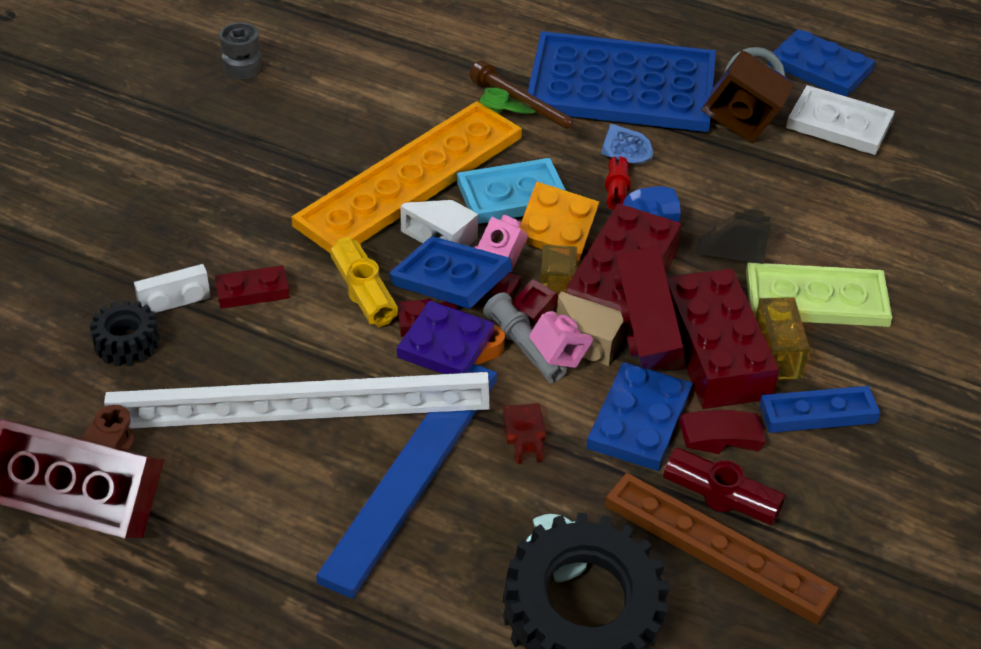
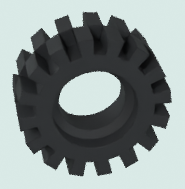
(128, 346)

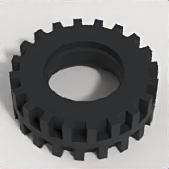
(541, 627)

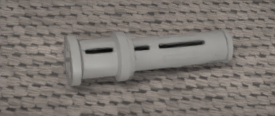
(517, 328)

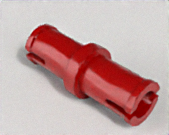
(617, 182)

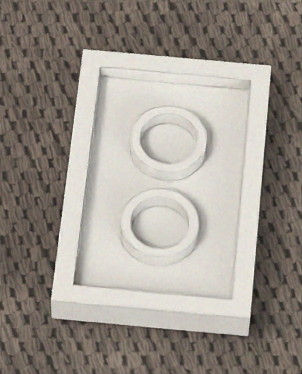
(840, 119)

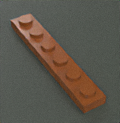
(722, 548)

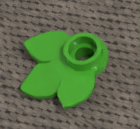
(499, 99)

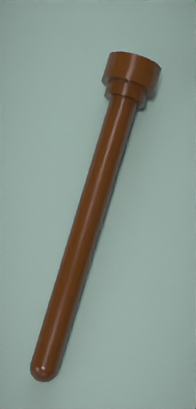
(485, 75)

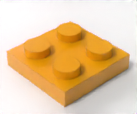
(558, 218)

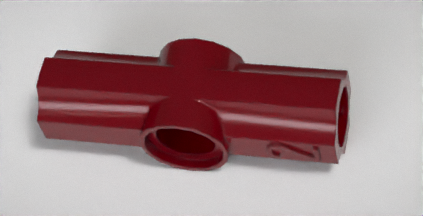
(724, 486)

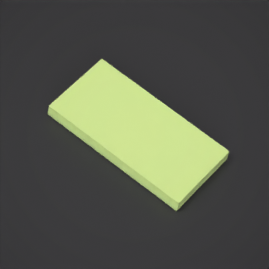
(824, 293)

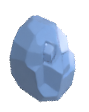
(628, 144)

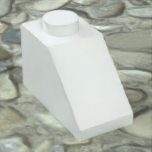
(439, 219)

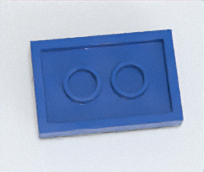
(823, 62)
(450, 271)
(639, 416)

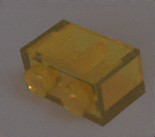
(784, 334)

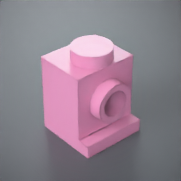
(512, 242)
(560, 340)

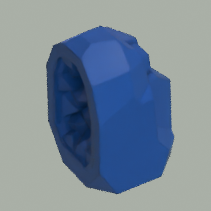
(657, 201)

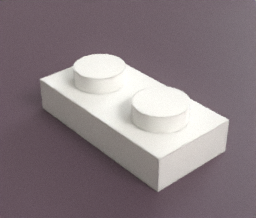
(173, 289)

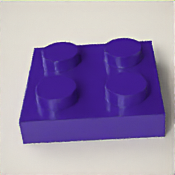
(445, 339)

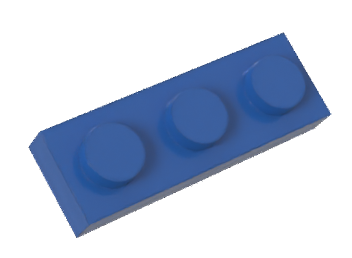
(819, 409)

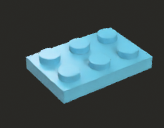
(505, 187)

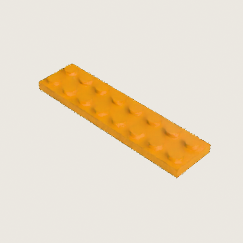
(408, 175)

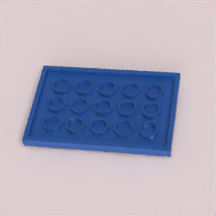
(624, 80)

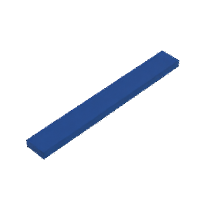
(394, 498)

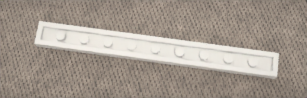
(304, 400)

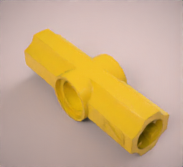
(364, 282)

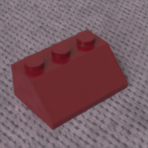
(649, 309)

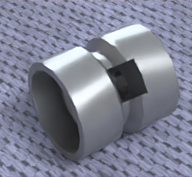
(240, 50)

